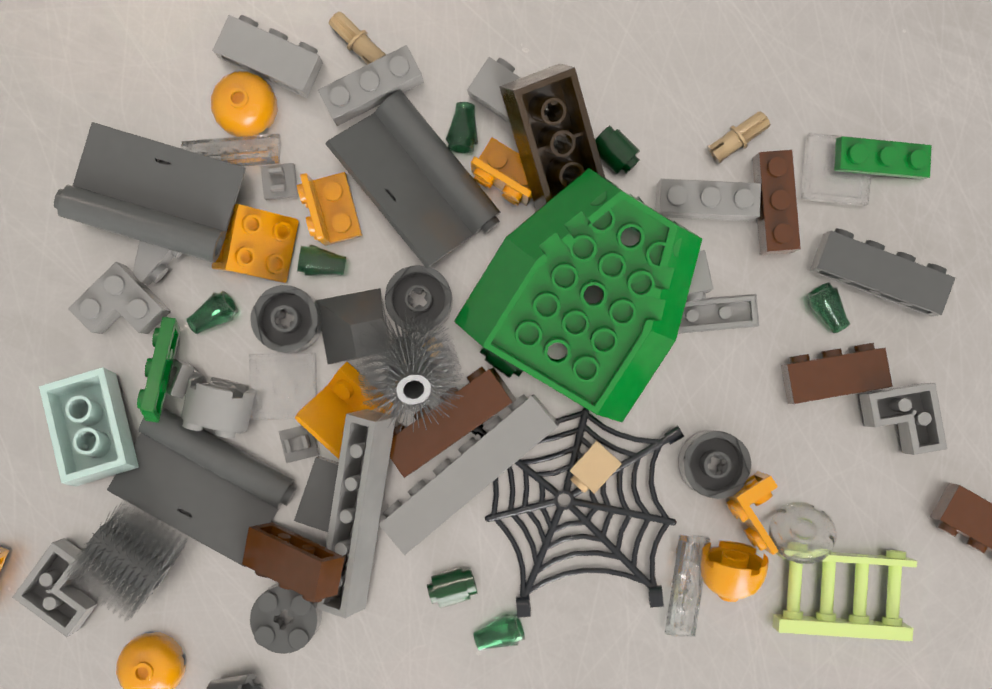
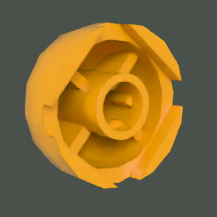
(243, 104)
(733, 570)
(150, 662)

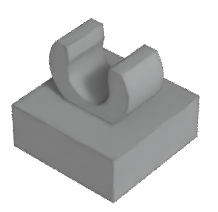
(279, 181)
(179, 378)
(298, 444)

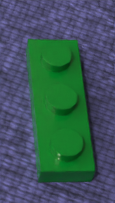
(882, 157)
(158, 369)

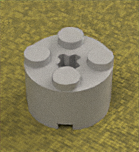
(217, 406)

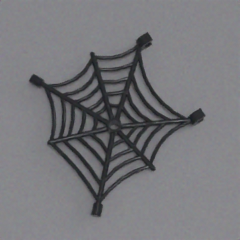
(654, 591)

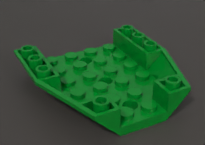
(538, 286)

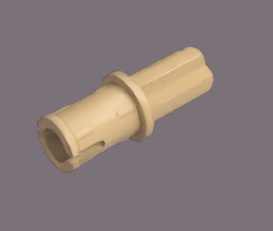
(356, 39)
(739, 136)

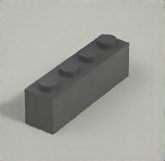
(883, 273)

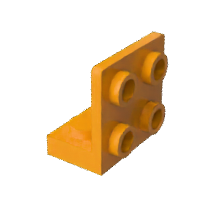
(504, 170)
(330, 207)
(258, 244)
(328, 409)
(756, 491)

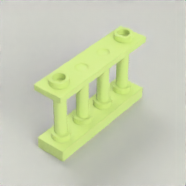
(858, 623)

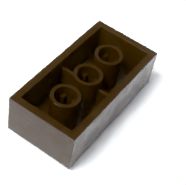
(535, 132)

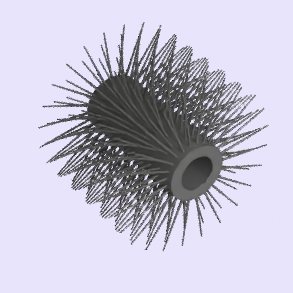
(409, 369)
(126, 560)

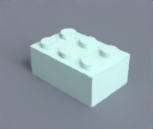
(88, 427)

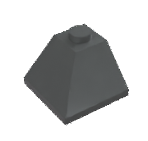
(345, 321)

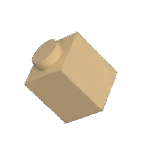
(594, 468)

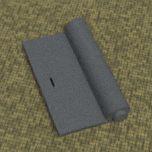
(414, 179)
(169, 204)
(207, 479)

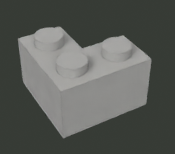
(118, 295)
(913, 409)
(50, 595)

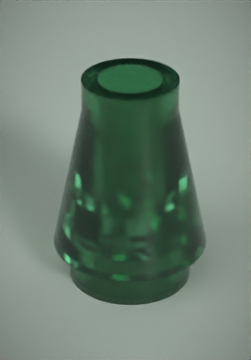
(462, 130)
(319, 261)
(828, 306)
(213, 312)
(501, 633)

